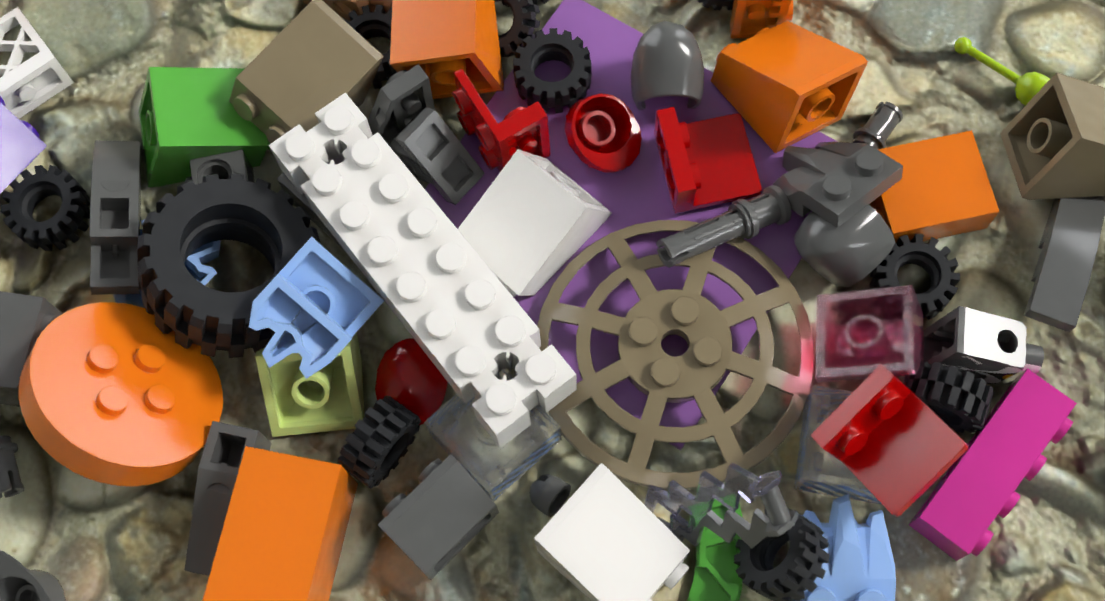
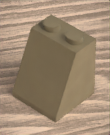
(304, 71)
(1059, 141)

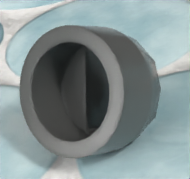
(549, 494)

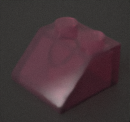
(866, 330)

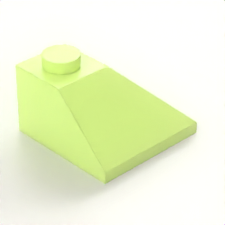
(320, 403)

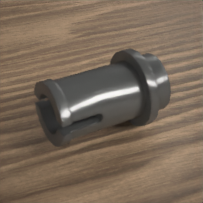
(879, 125)
(9, 474)

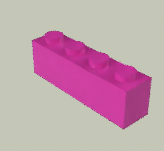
(993, 466)

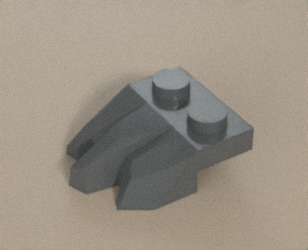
(836, 178)

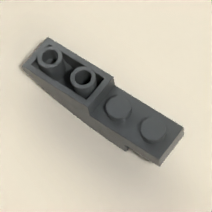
(115, 217)

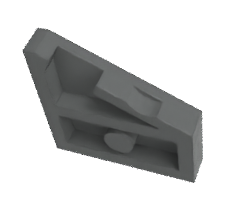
(400, 101)

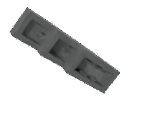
(1066, 261)

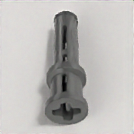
(741, 220)

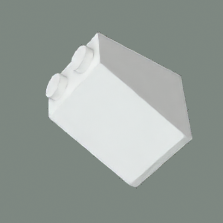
(531, 222)
(611, 543)

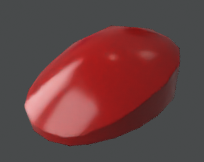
(603, 133)
(411, 379)

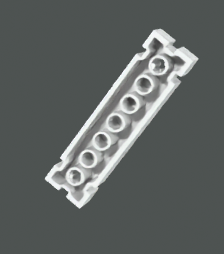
(424, 269)

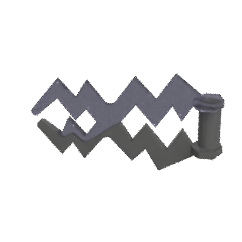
(737, 483)

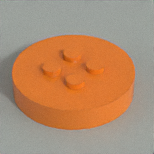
(118, 395)

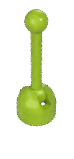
(1026, 85)

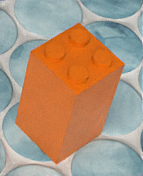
(282, 529)

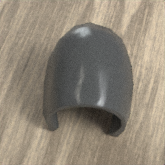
(667, 65)
(845, 252)

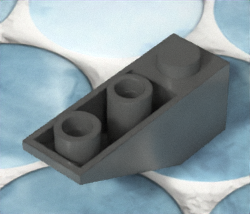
(214, 490)

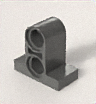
(436, 156)

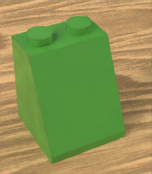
(190, 117)

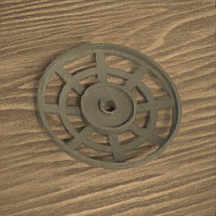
(676, 377)

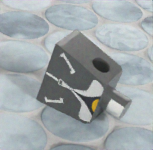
(981, 344)

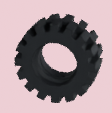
(549, 48)
(796, 570)

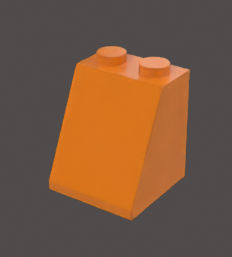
(444, 39)
(788, 82)

